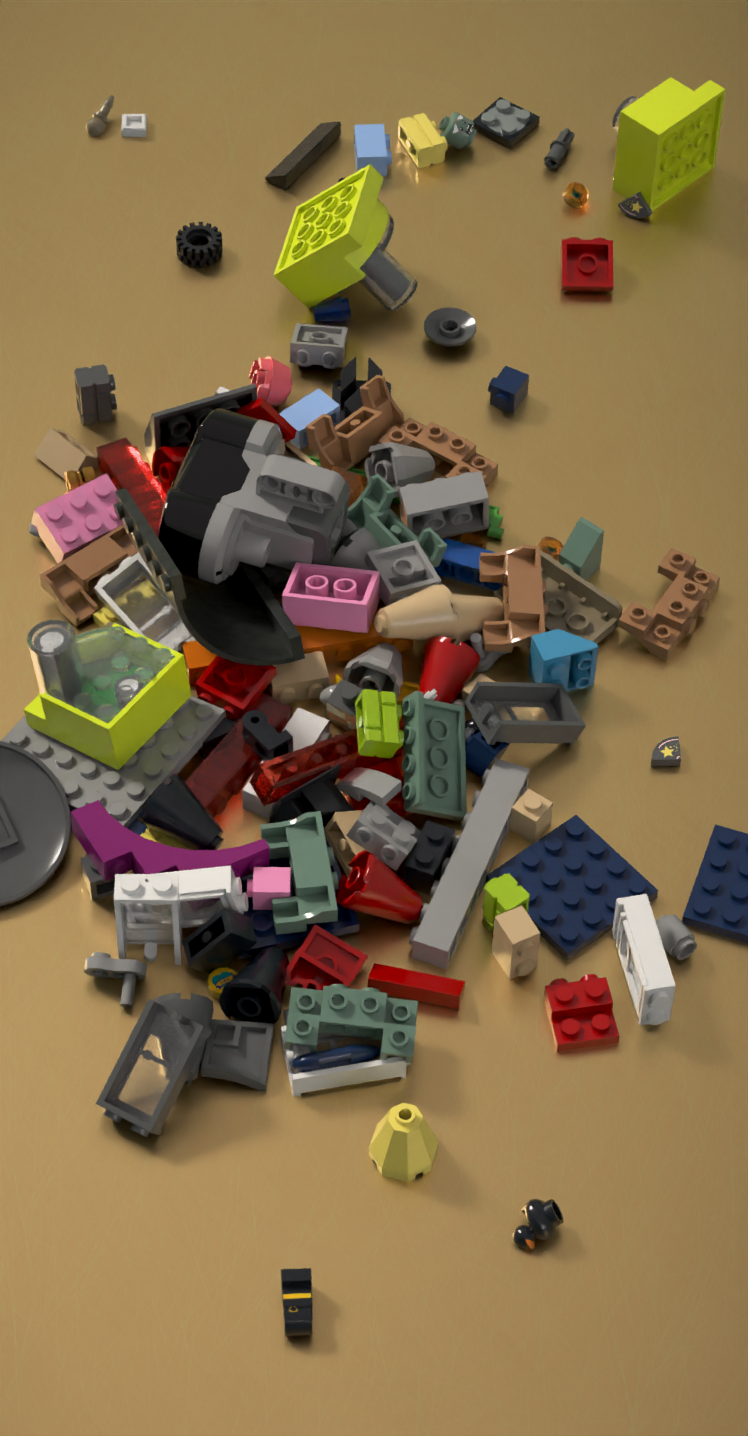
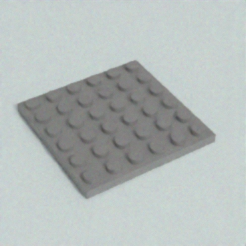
(129, 788)

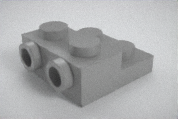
(318, 345)
(402, 570)
(384, 834)

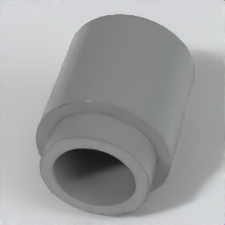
(676, 936)

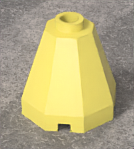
(403, 1144)

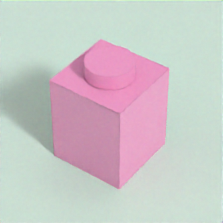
(267, 885)

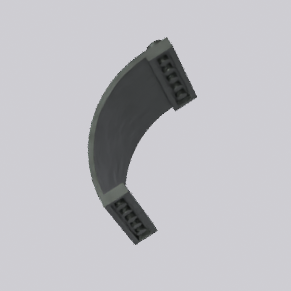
(230, 618)

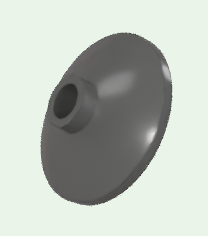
(450, 326)

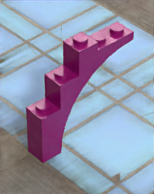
(120, 850)

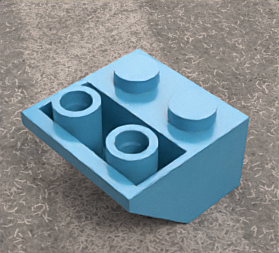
(562, 659)

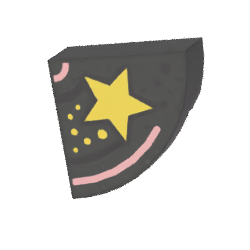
(635, 206)
(667, 753)

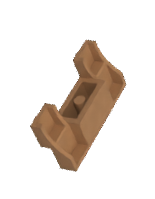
(352, 438)
(450, 451)
(76, 576)
(522, 597)
(678, 608)

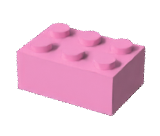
(77, 517)
(331, 597)

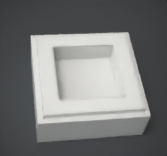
(134, 125)

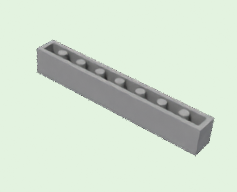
(471, 861)

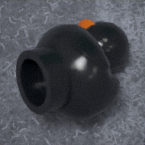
(542, 1222)

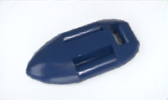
(334, 1058)

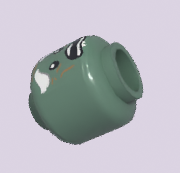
(457, 130)

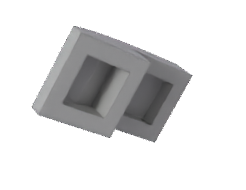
(369, 784)

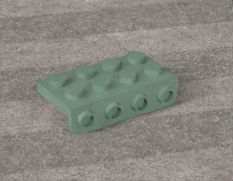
(434, 758)

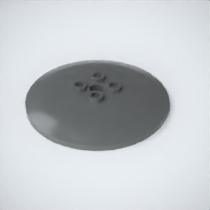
(32, 823)

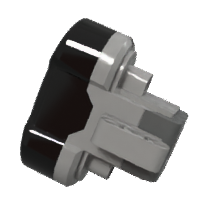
(249, 502)

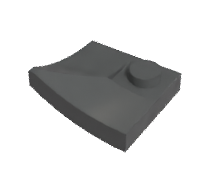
(239, 1052)

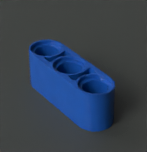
(462, 564)

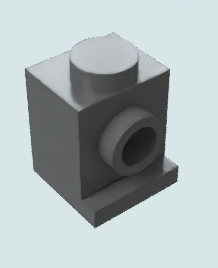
(93, 877)

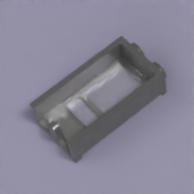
(524, 713)
(152, 1068)

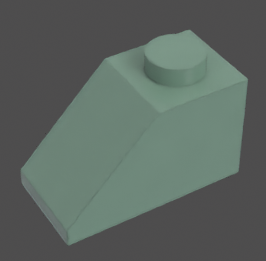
(583, 549)

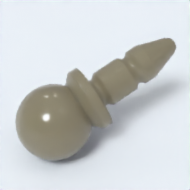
(96, 125)

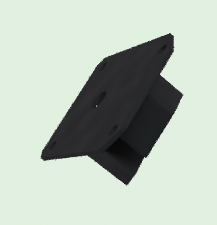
(349, 394)
(314, 796)

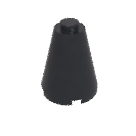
(181, 816)
(257, 989)

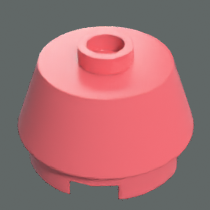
(272, 380)

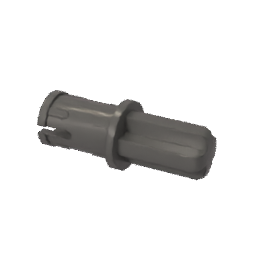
(558, 149)

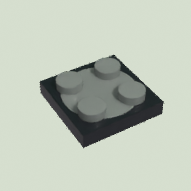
(505, 122)

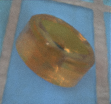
(575, 195)
(474, 540)
(551, 546)

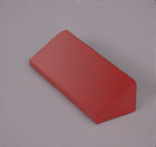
(416, 985)

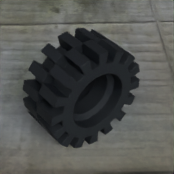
(199, 255)

